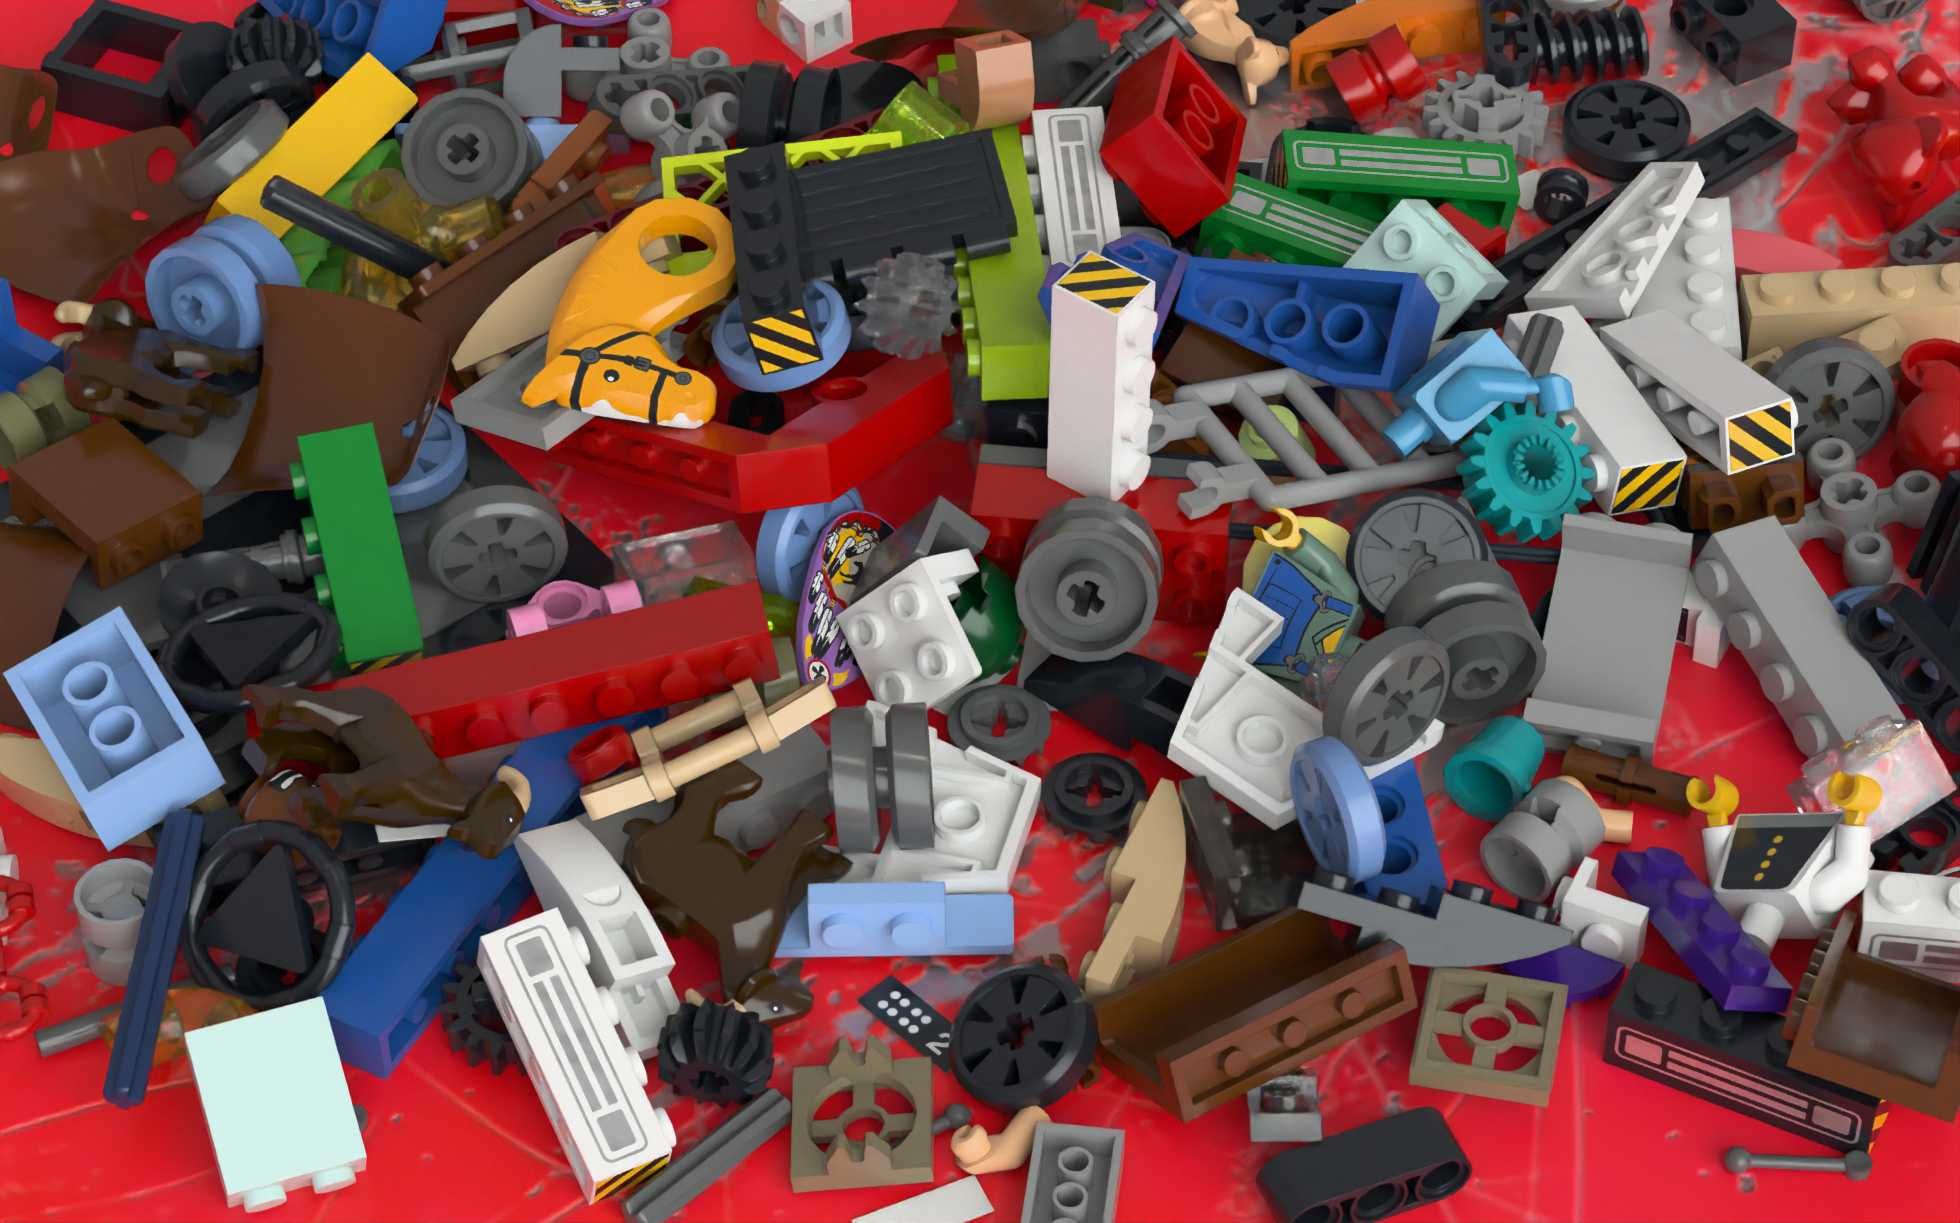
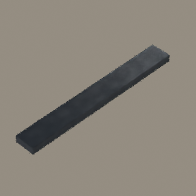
(1725, 160)

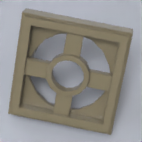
(1457, 985)
(870, 1162)

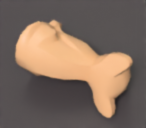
(1231, 40)

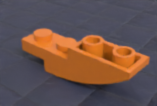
(1427, 27)

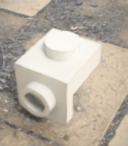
(1600, 920)

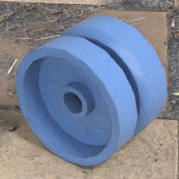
(209, 280)

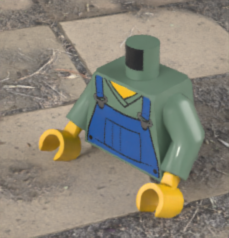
(1312, 596)

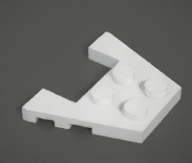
(1246, 726)
(979, 823)

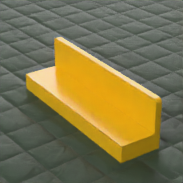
(323, 141)

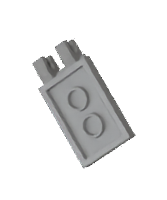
(497, 406)

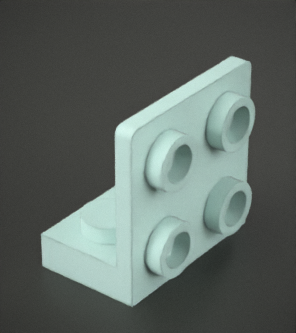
(1425, 243)

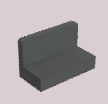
(930, 532)

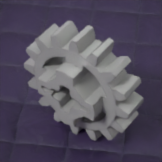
(1486, 113)

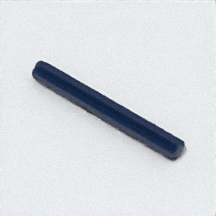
(153, 960)

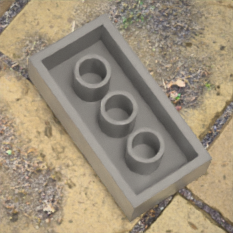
(1074, 1174)

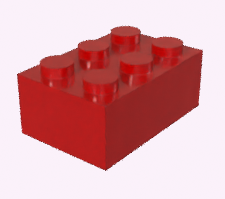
(1173, 138)

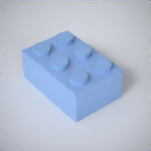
(114, 728)

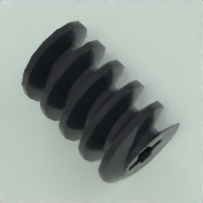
(1590, 43)

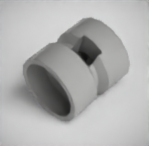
(1542, 840)
(110, 914)

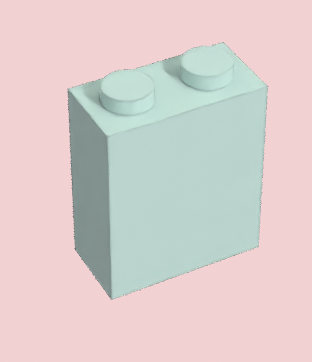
(276, 1104)

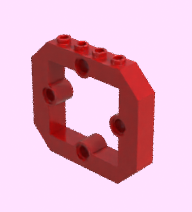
(860, 421)

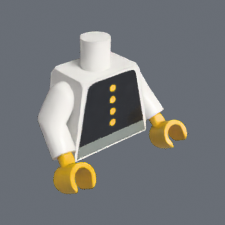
(1787, 869)

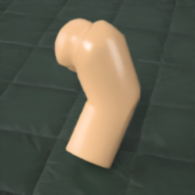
(998, 1152)

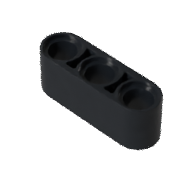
(1898, 656)
(1367, 1171)

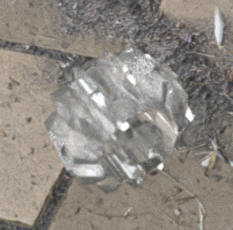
(908, 305)

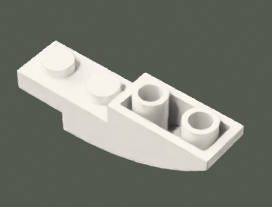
(623, 941)

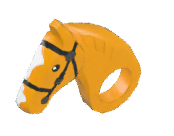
(613, 307)

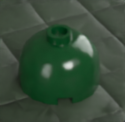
(990, 619)

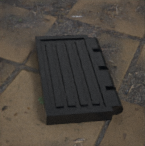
(907, 200)

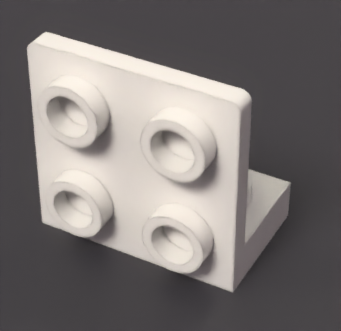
(910, 634)

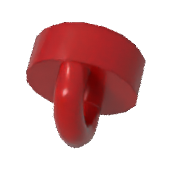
(602, 754)

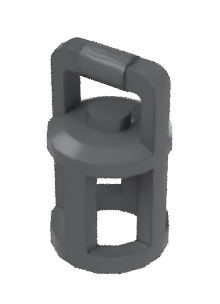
(458, 60)

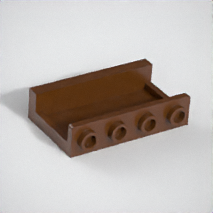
(460, 294)
(1248, 1011)
(1876, 1027)

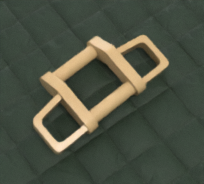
(660, 779)

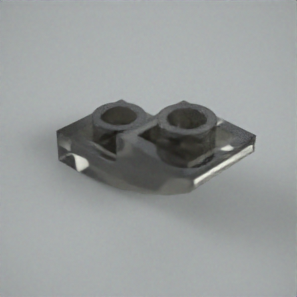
(1285, 1108)

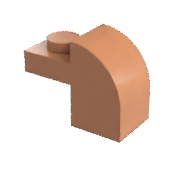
(991, 80)

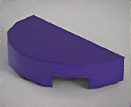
(1569, 965)

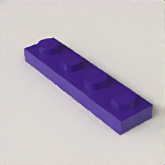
(1702, 931)

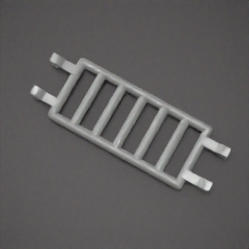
(1244, 479)

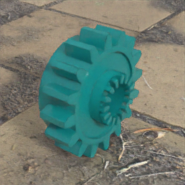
(1524, 472)

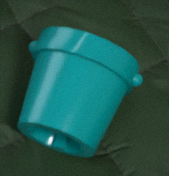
(1495, 768)

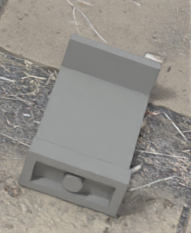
(1610, 635)

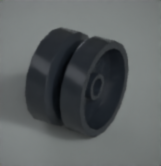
(786, 110)

